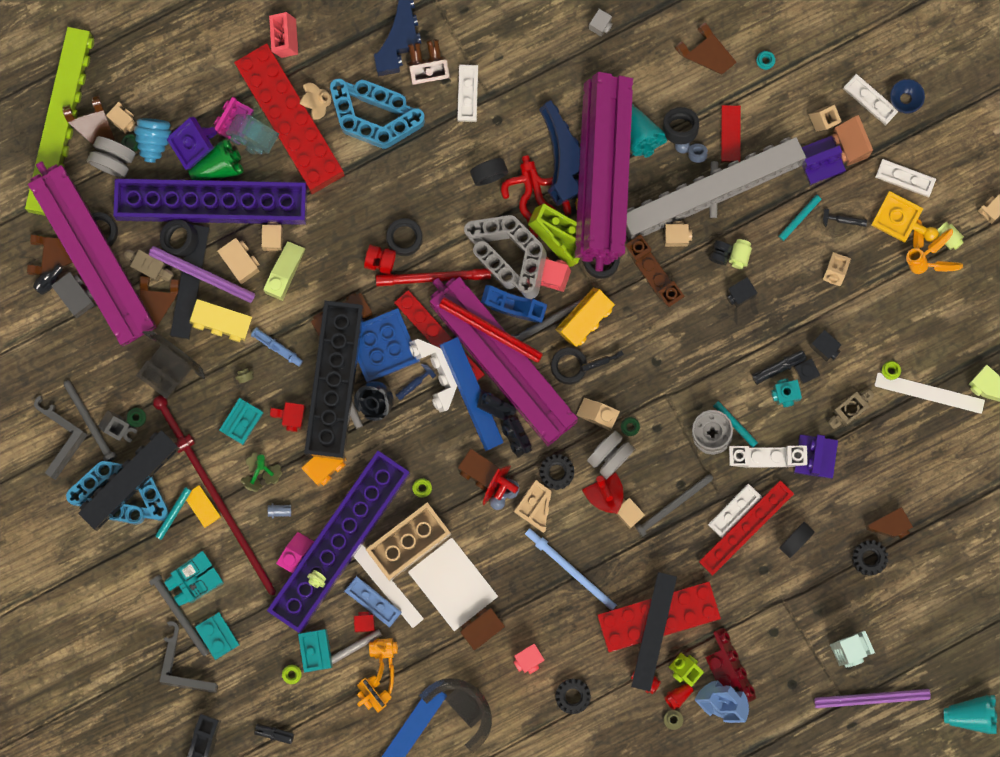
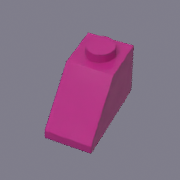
(294, 552)

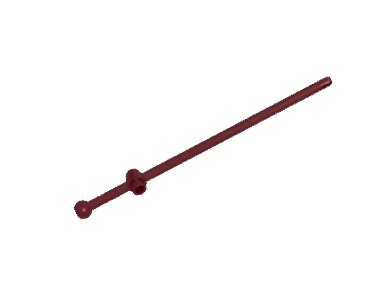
(185, 443)

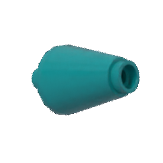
(644, 134)
(974, 714)

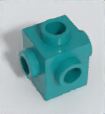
(791, 388)

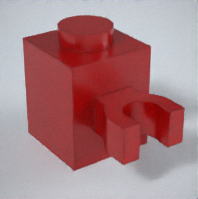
(292, 416)

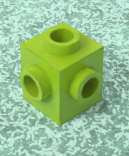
(686, 669)

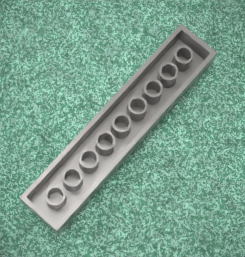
(714, 188)

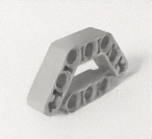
(502, 232)

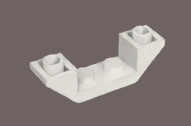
(443, 398)
(767, 457)

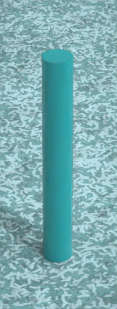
(800, 217)
(736, 425)
(173, 513)

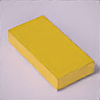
(202, 507)

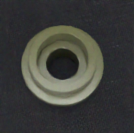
(244, 375)
(668, 715)

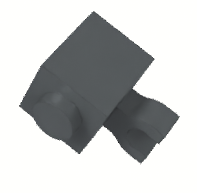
(116, 426)

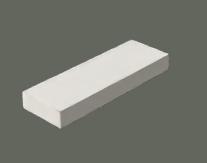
(467, 93)
(870, 99)
(905, 178)
(734, 511)

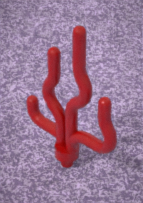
(530, 178)

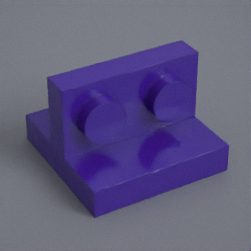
(191, 142)
(822, 160)
(820, 456)

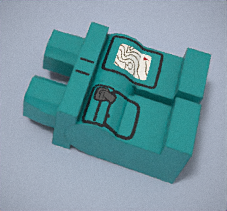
(187, 579)

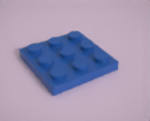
(384, 346)

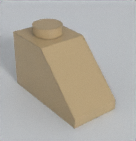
(598, 413)

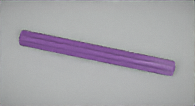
(201, 274)
(873, 698)

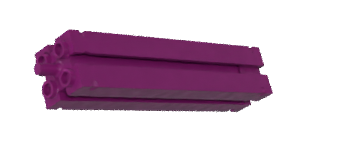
(604, 169)
(91, 253)
(505, 367)

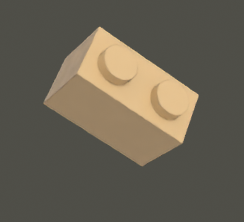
(238, 260)

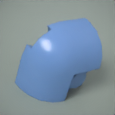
(723, 702)

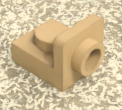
(836, 269)

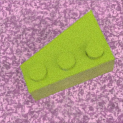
(556, 231)

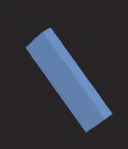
(373, 601)

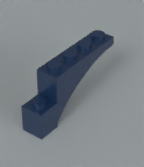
(399, 38)
(566, 155)

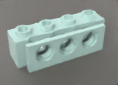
(852, 649)

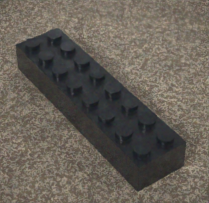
(334, 380)

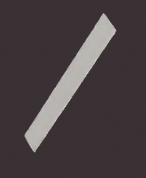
(931, 393)
(388, 588)

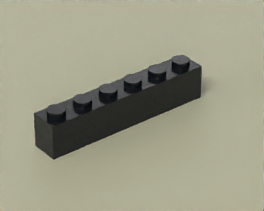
(128, 480)

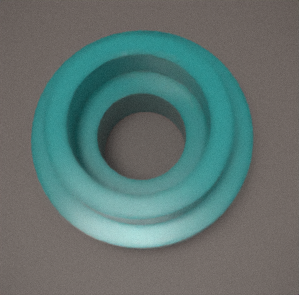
(765, 54)

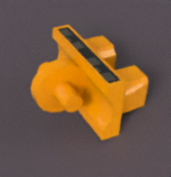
(370, 697)

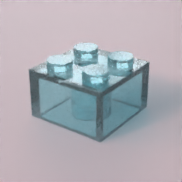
(252, 134)

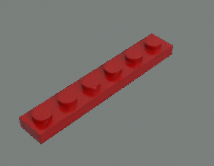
(428, 325)
(746, 527)

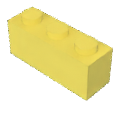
(220, 320)

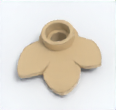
(314, 100)

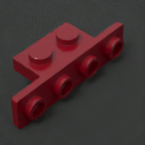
(726, 666)

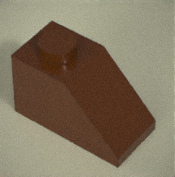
(892, 525)

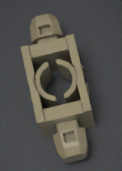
(148, 265)
(861, 401)

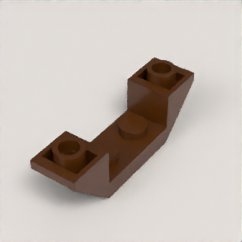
(653, 272)

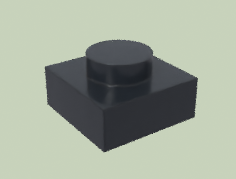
(807, 371)

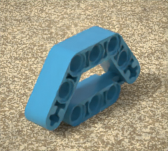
(387, 104)
(126, 510)

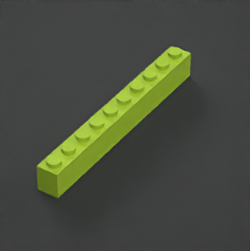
(65, 92)

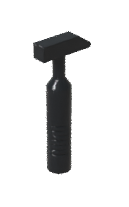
(843, 219)
(599, 362)

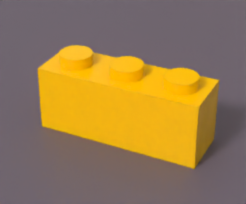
(585, 317)

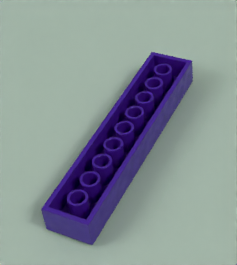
(210, 201)
(339, 541)

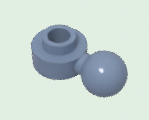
(696, 152)
(499, 504)

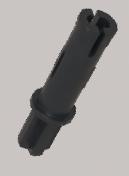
(778, 367)

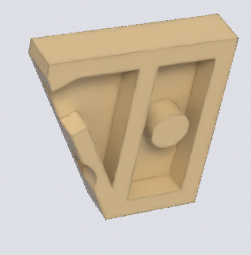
(534, 506)

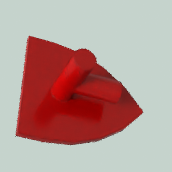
(499, 479)
(606, 494)

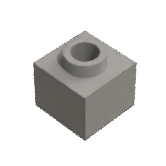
(601, 23)

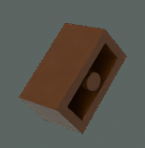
(478, 469)
(482, 628)

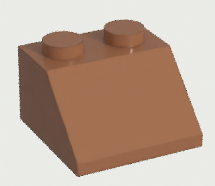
(852, 140)

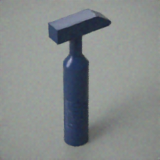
(417, 381)

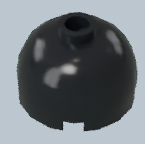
(374, 400)

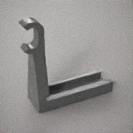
(70, 446)
(167, 668)

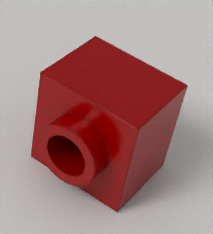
(364, 622)

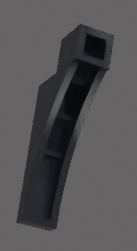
(204, 736)

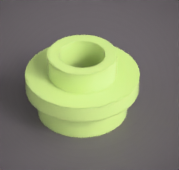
(316, 579)

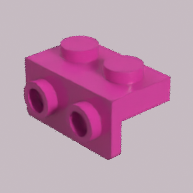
(230, 109)

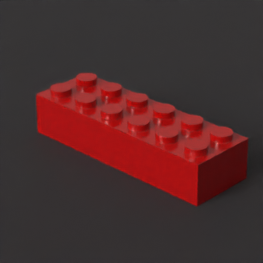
(688, 610)

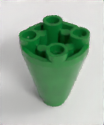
(218, 163)

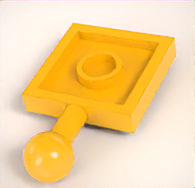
(899, 217)

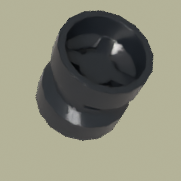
(720, 252)

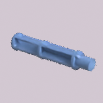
(275, 346)

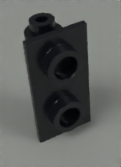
(495, 406)
(511, 429)

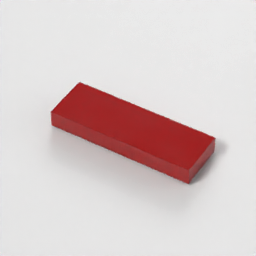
(730, 133)

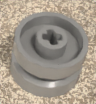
(110, 157)
(608, 452)

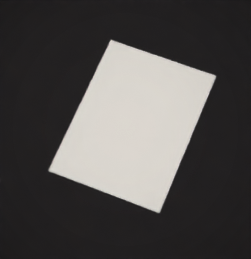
(453, 584)

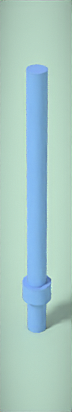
(541, 544)

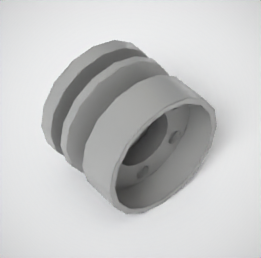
(714, 421)

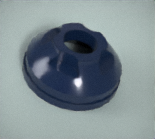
(911, 88)

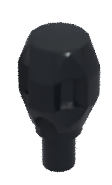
(45, 280)

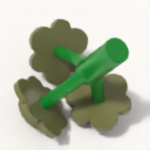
(258, 464)

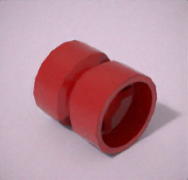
(386, 260)

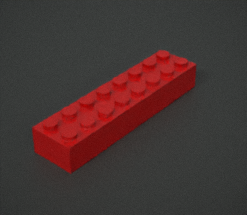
(289, 118)

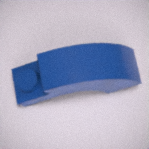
(513, 305)

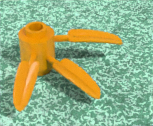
(917, 258)
(384, 649)

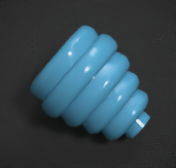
(152, 137)

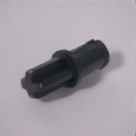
(274, 733)

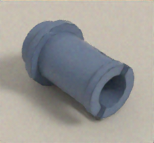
(279, 510)

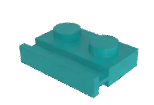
(241, 421)
(217, 636)
(315, 650)

